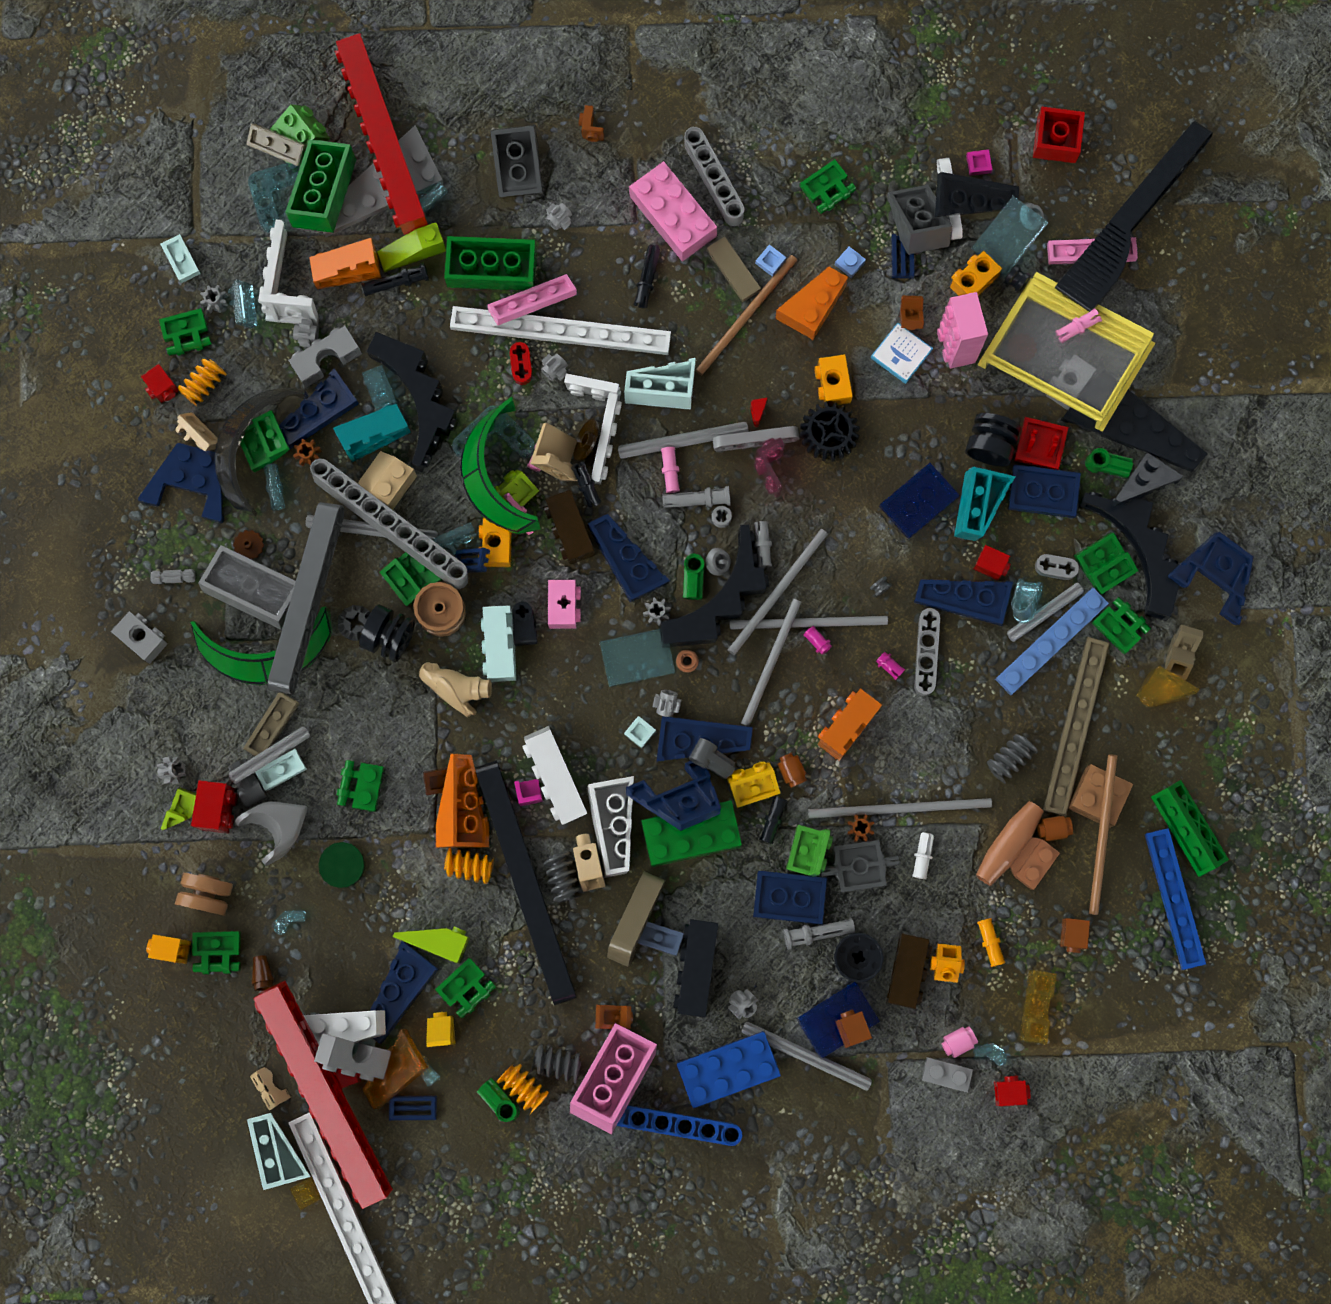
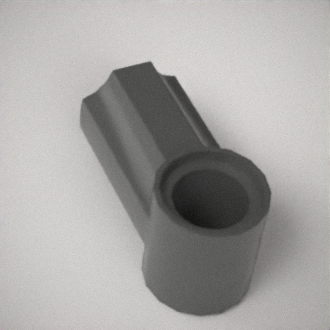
(707, 756)
(250, 788)

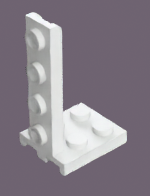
(276, 305)
(599, 390)

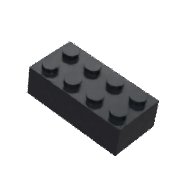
(697, 969)

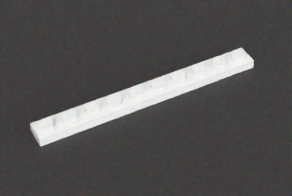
(563, 331)
(341, 1211)

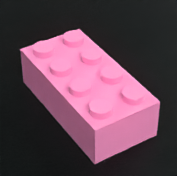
(673, 211)
(962, 330)
(613, 1078)

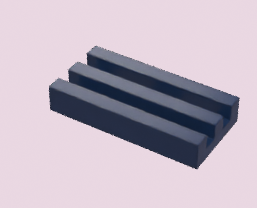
(903, 274)
(479, 561)
(433, 1107)

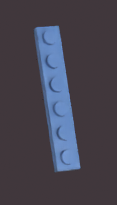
(1051, 641)

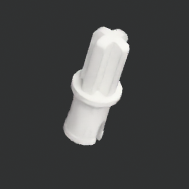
(923, 856)

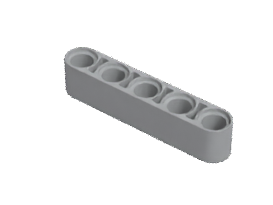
(713, 166)

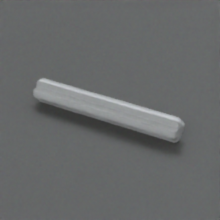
(1046, 611)
(269, 755)

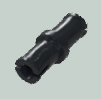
(586, 484)
(773, 820)

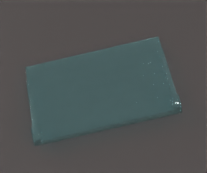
(1010, 234)
(636, 658)

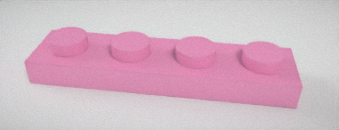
(1070, 250)
(532, 299)

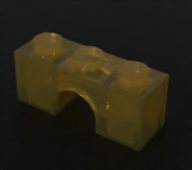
(1036, 1006)

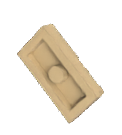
(197, 431)

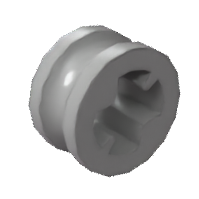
(728, 517)

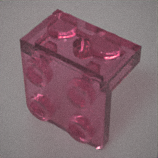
(771, 450)

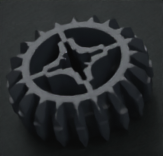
(822, 426)

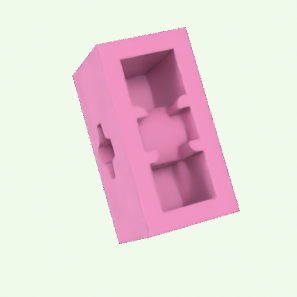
(557, 592)

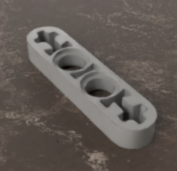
(754, 438)
(930, 652)

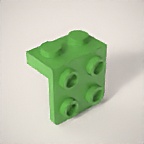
(300, 125)
(809, 851)

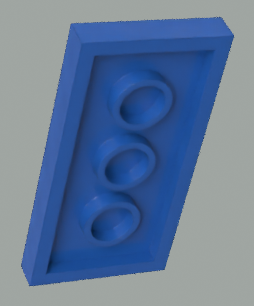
(728, 1069)

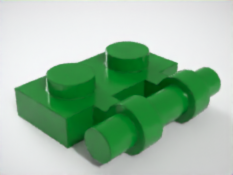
(825, 180)
(185, 325)
(1117, 630)
(367, 786)
(216, 944)
(460, 983)

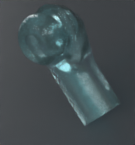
(286, 918)
(992, 1051)

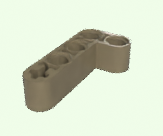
(634, 920)

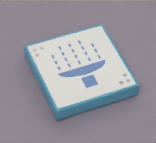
(901, 353)

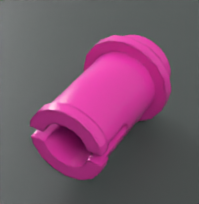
(817, 640)
(890, 665)

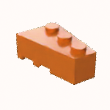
(848, 724)

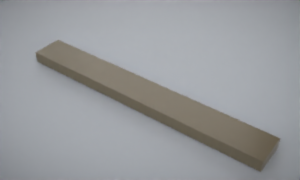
(1076, 727)

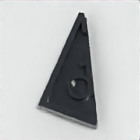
(1147, 477)

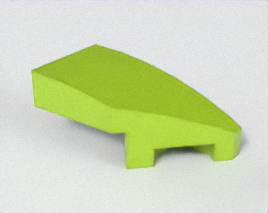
(181, 808)

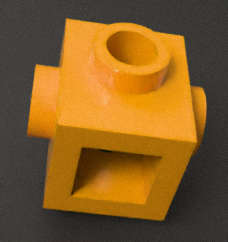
(947, 963)

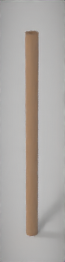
(744, 317)
(1103, 834)

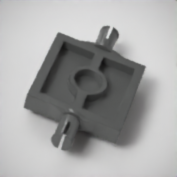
(860, 866)

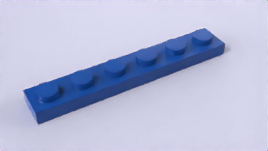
(1175, 899)

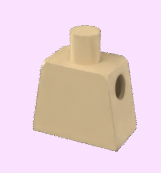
(588, 870)

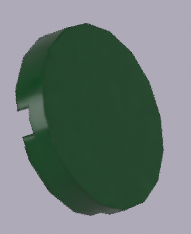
(341, 865)

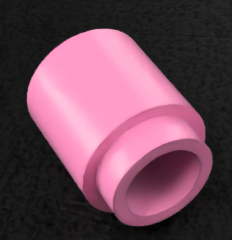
(959, 1041)

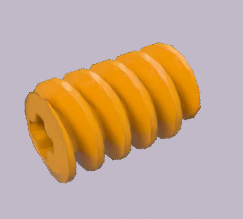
(201, 381)
(468, 866)
(522, 1087)

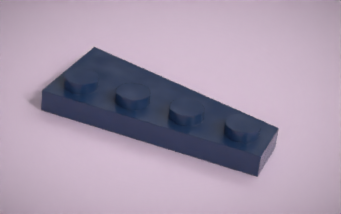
(320, 409)
(630, 566)
(976, 600)
(681, 735)
(402, 986)

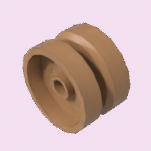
(431, 599)
(204, 893)

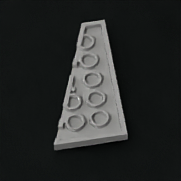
(365, 193)

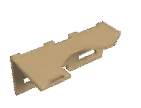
(277, 1095)

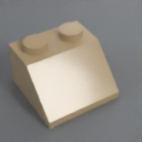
(387, 479)

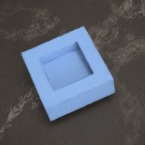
(770, 260)
(850, 262)

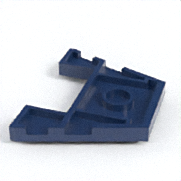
(188, 470)
(1225, 566)
(681, 805)

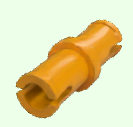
(991, 942)

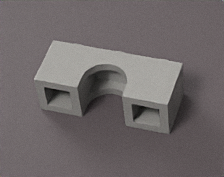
(338, 344)
(337, 1053)

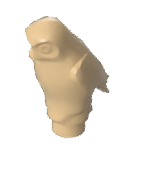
(455, 687)

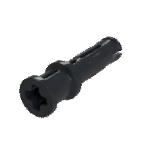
(406, 277)

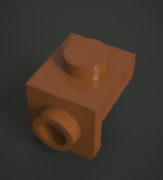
(589, 132)
(911, 312)
(610, 1014)

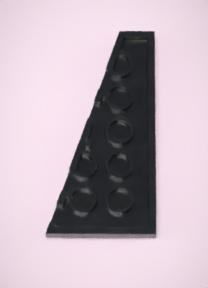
(1142, 428)

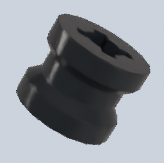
(1017, 278)

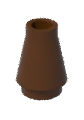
(262, 975)

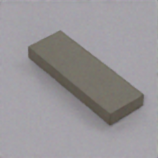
(276, 144)
(733, 269)
(271, 724)

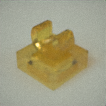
(305, 1193)

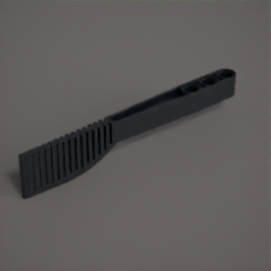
(1106, 257)

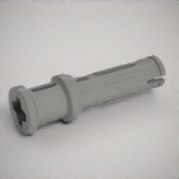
(708, 497)
(807, 934)

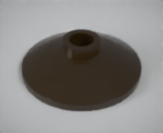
(586, 440)

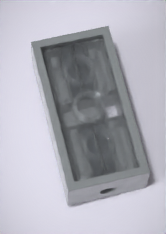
(248, 586)

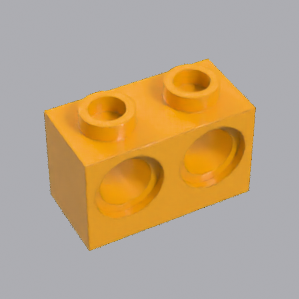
(978, 279)

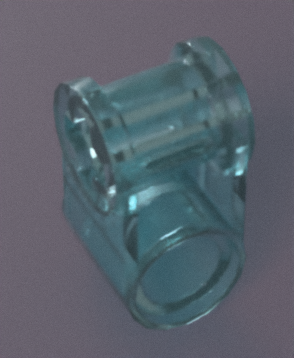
(1026, 596)

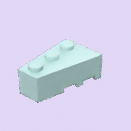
(661, 386)
(498, 644)
(274, 1153)

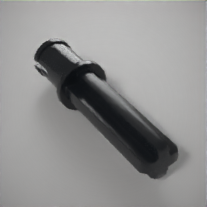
(645, 285)

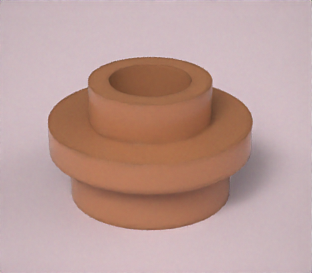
(687, 654)

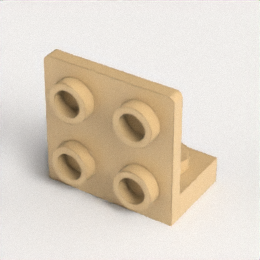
(554, 453)

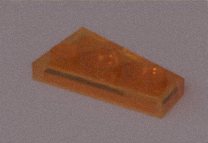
(402, 1069)

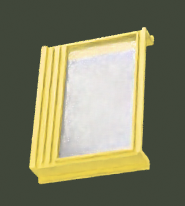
(1084, 371)

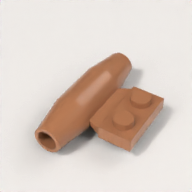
(1018, 850)

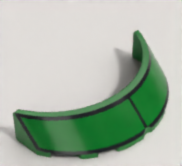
(477, 482)
(255, 668)

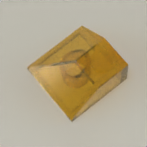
(1164, 688)

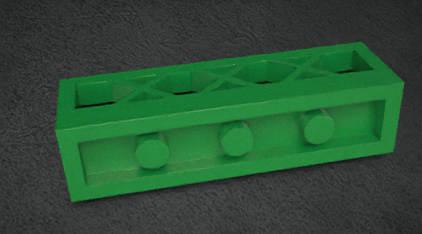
(1188, 829)

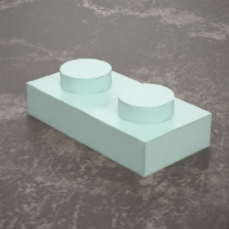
(180, 258)
(280, 770)

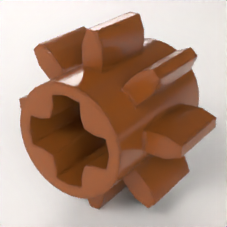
(301, 452)
(858, 834)

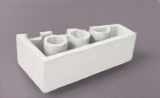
(555, 776)
(612, 823)
(349, 1025)

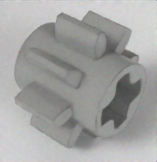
(558, 216)
(215, 305)
(305, 332)
(554, 367)
(656, 604)
(667, 703)
(171, 770)
(742, 1004)

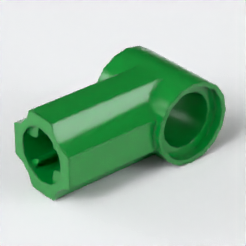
(1111, 463)
(693, 579)
(497, 1099)

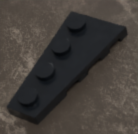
(970, 195)

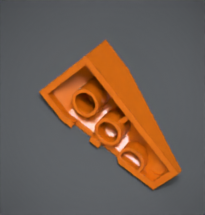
(460, 811)

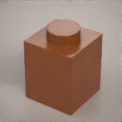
(1074, 935)
(853, 1028)

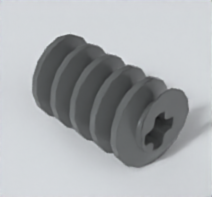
(1010, 757)
(561, 878)
(556, 1063)

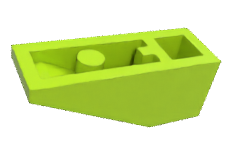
(412, 247)
(442, 942)

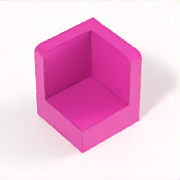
(528, 792)

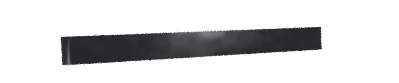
(525, 883)

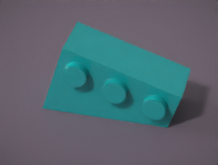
(371, 431)
(979, 501)

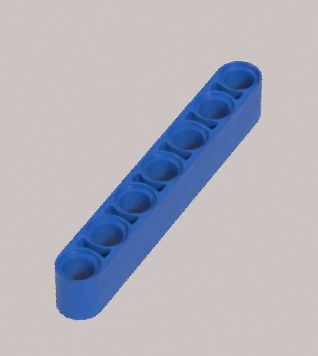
(672, 1128)

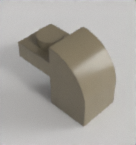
(1182, 651)

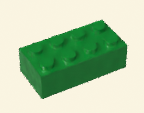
(321, 186)
(490, 263)
(708, 837)

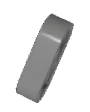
(1056, 561)

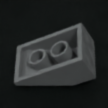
(516, 160)
(916, 220)

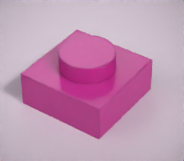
(979, 162)

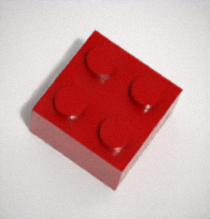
(1058, 134)
(214, 807)

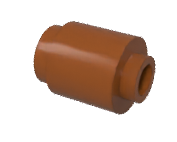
(792, 770)
(1055, 828)

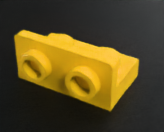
(753, 784)

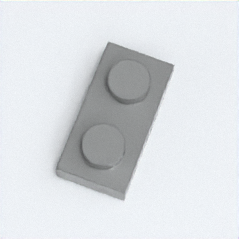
(947, 1074)

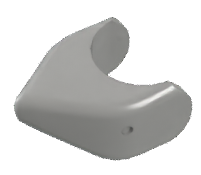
(281, 820)

